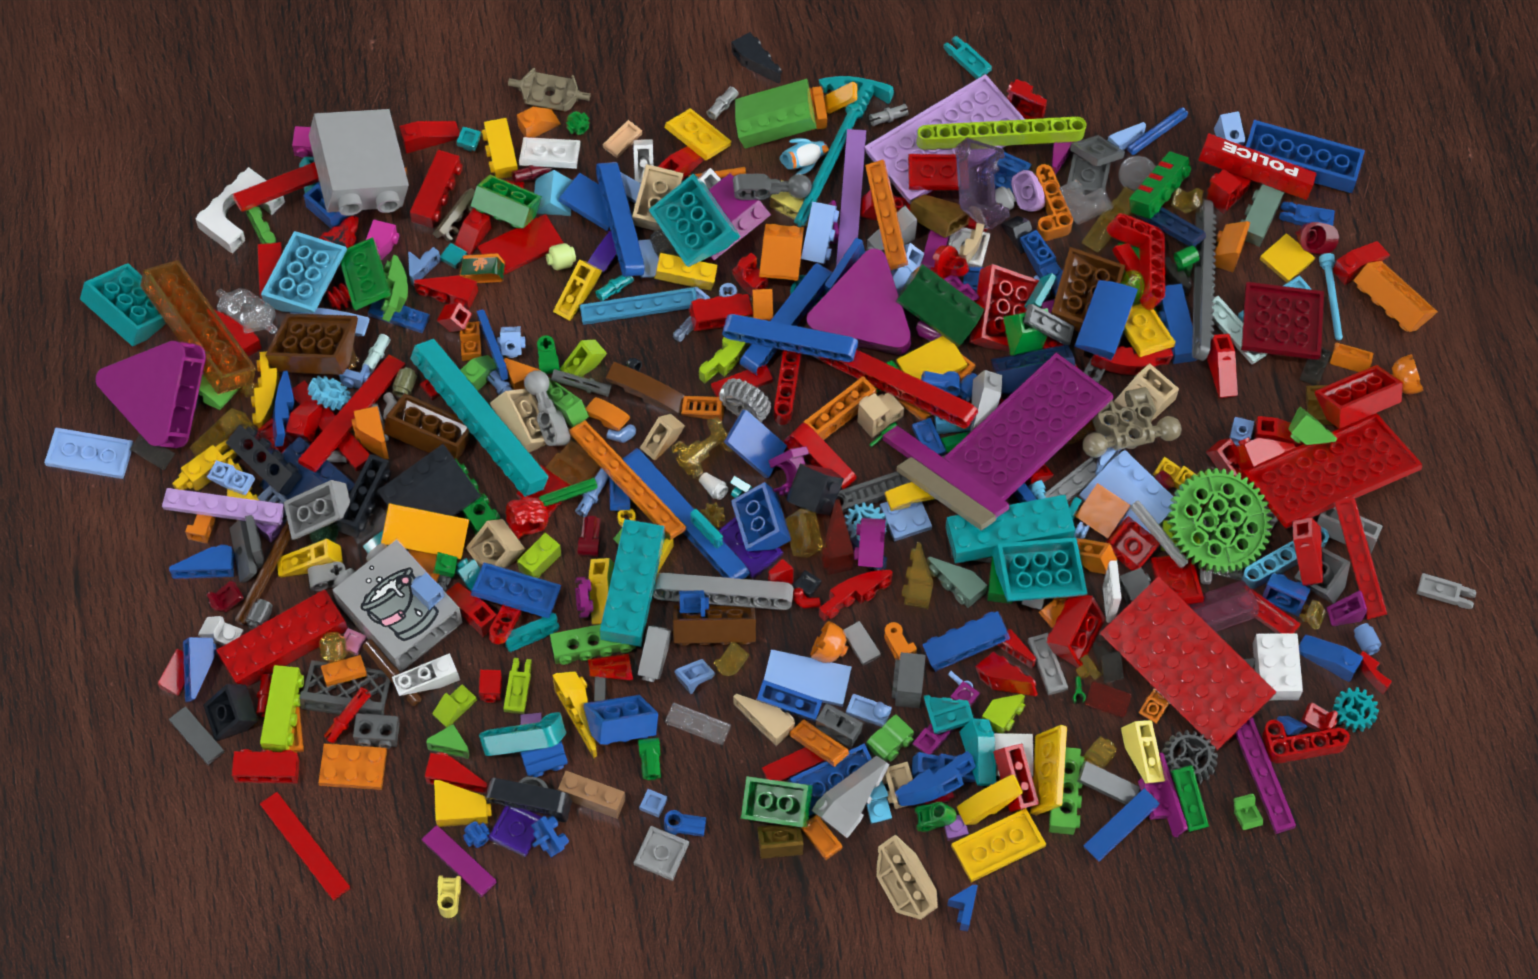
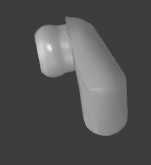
(391, 401)

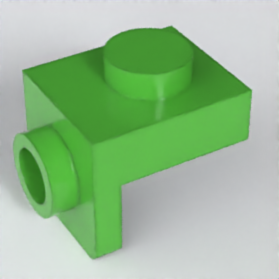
(1247, 812)

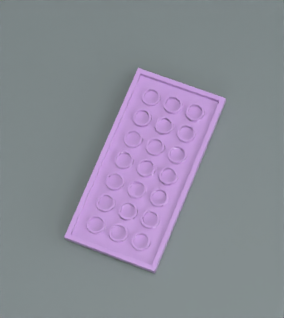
(973, 103)

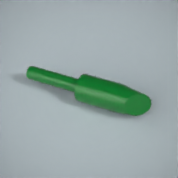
(888, 428)

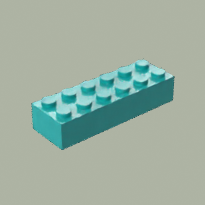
(1022, 522)
(632, 583)

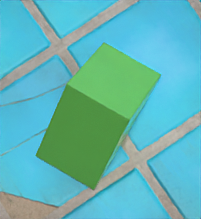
(448, 742)

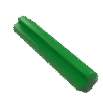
(569, 492)

